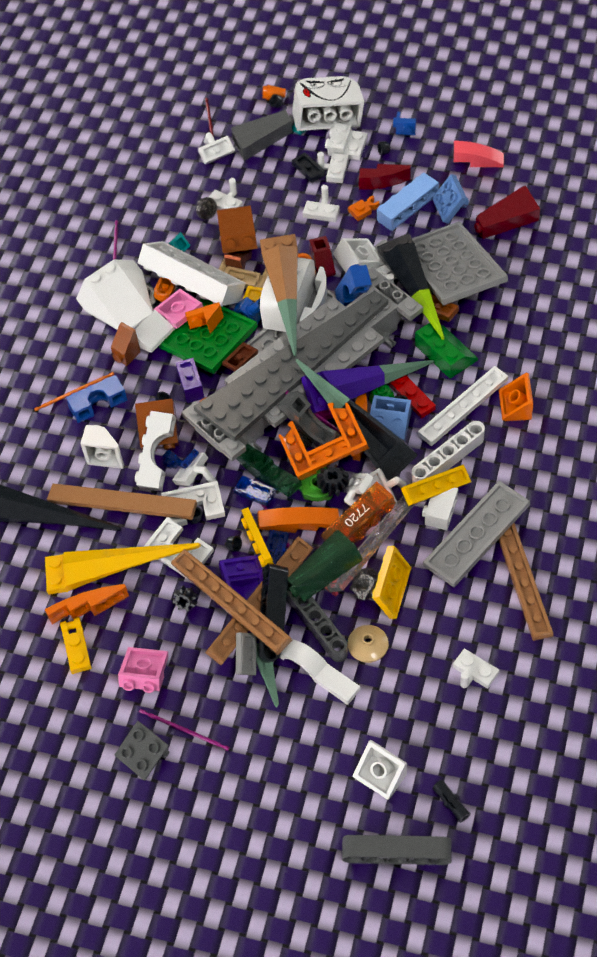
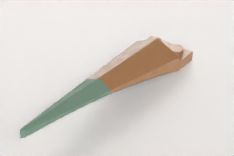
(281, 263)

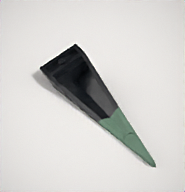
(385, 447)

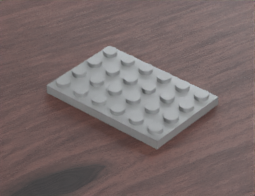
(456, 263)

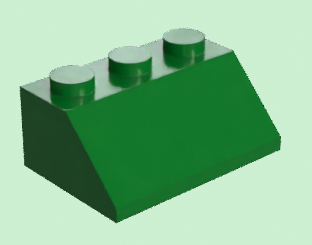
(448, 354)

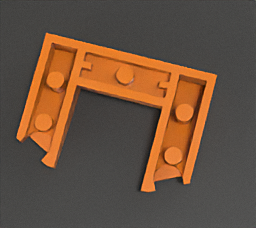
(350, 443)

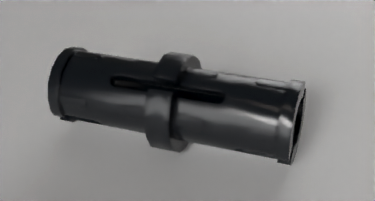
(451, 801)

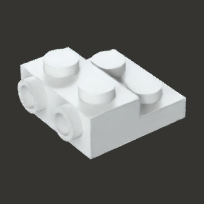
(346, 141)

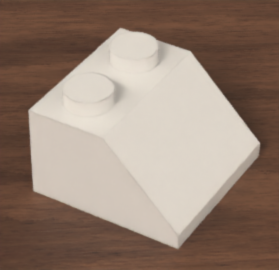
(357, 251)
(100, 448)

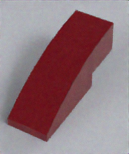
(384, 176)

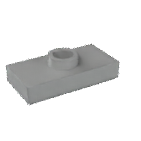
(245, 654)

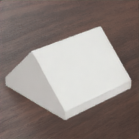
(153, 331)
(380, 770)

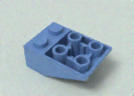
(392, 413)

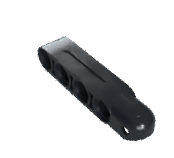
(273, 603)

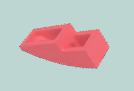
(477, 154)

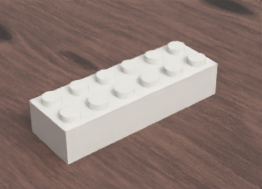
(191, 273)

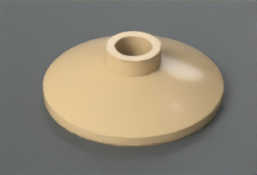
(368, 651)

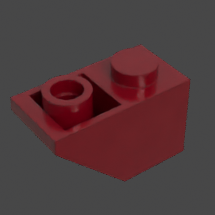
(322, 256)

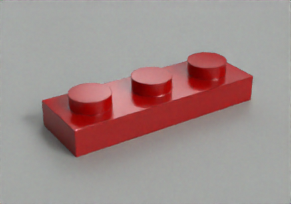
(419, 401)

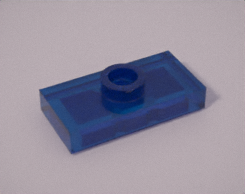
(255, 491)
(277, 544)

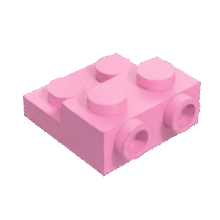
(176, 305)
(143, 669)

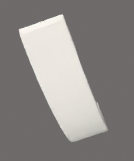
(320, 299)

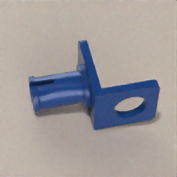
(249, 309)

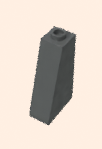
(261, 133)

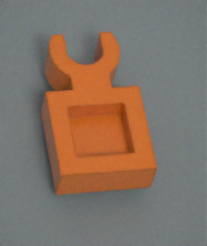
(363, 209)

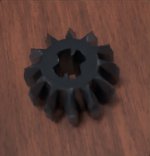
(333, 480)

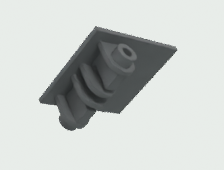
(142, 750)

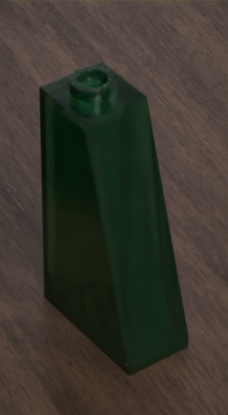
(324, 566)

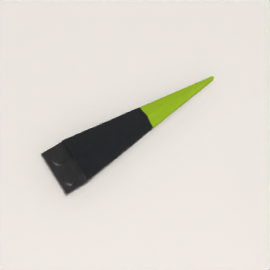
(404, 263)

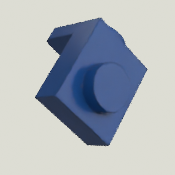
(404, 126)

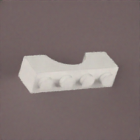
(159, 427)

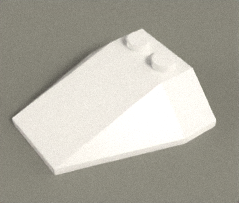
(116, 294)

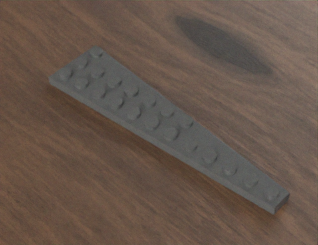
(256, 392)

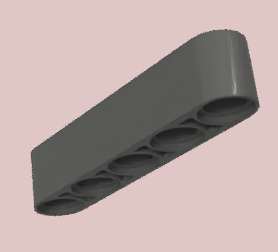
(319, 627)
(396, 849)

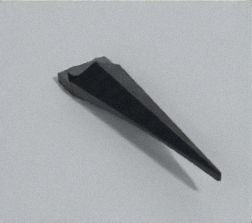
(22, 507)

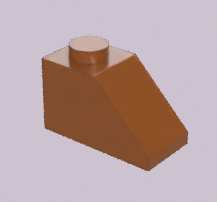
(125, 344)

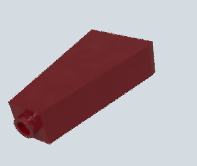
(507, 214)

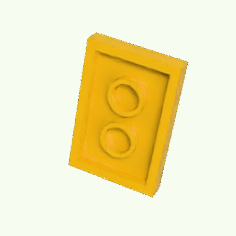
(391, 582)

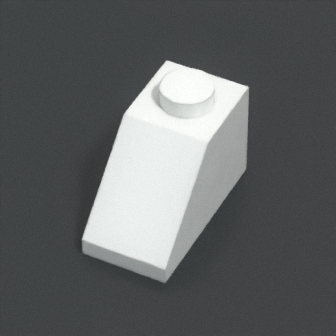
(440, 509)

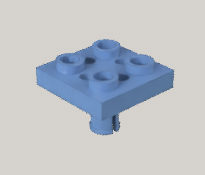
(450, 198)

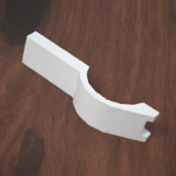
(320, 671)

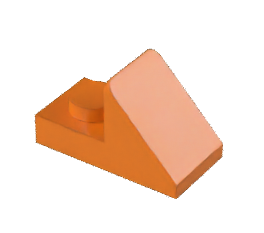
(206, 315)

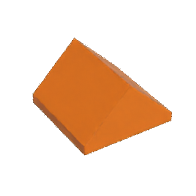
(517, 399)

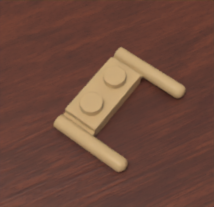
(249, 277)

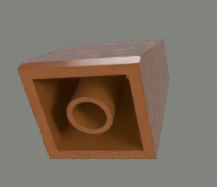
(237, 229)
(165, 406)

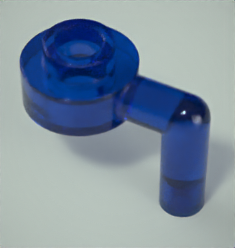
(171, 460)

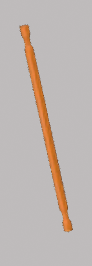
(75, 390)

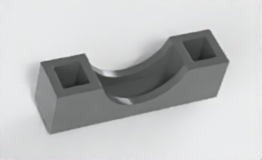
(299, 411)

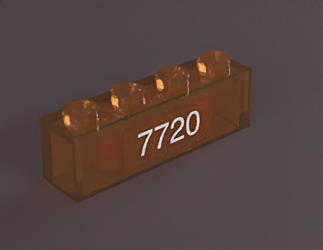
(362, 514)

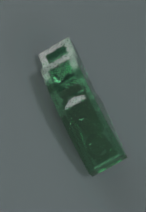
(268, 473)

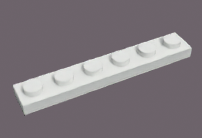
(462, 406)

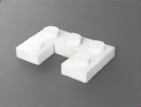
(206, 495)
(167, 534)

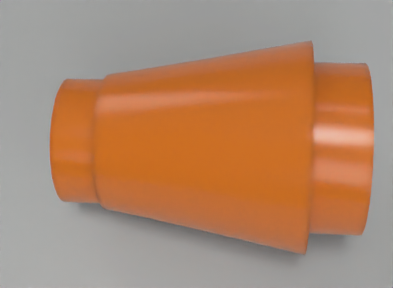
(269, 90)

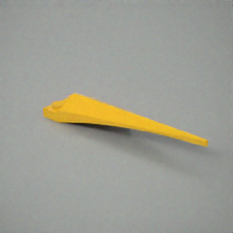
(83, 567)

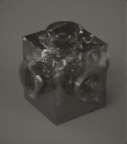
(364, 583)

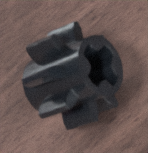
(185, 598)

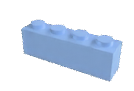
(407, 201)

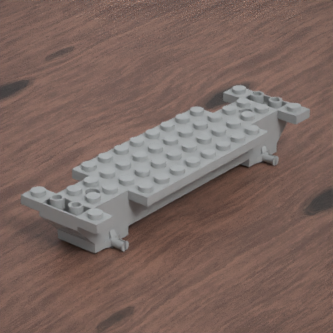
(354, 350)

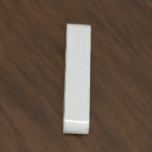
(457, 448)

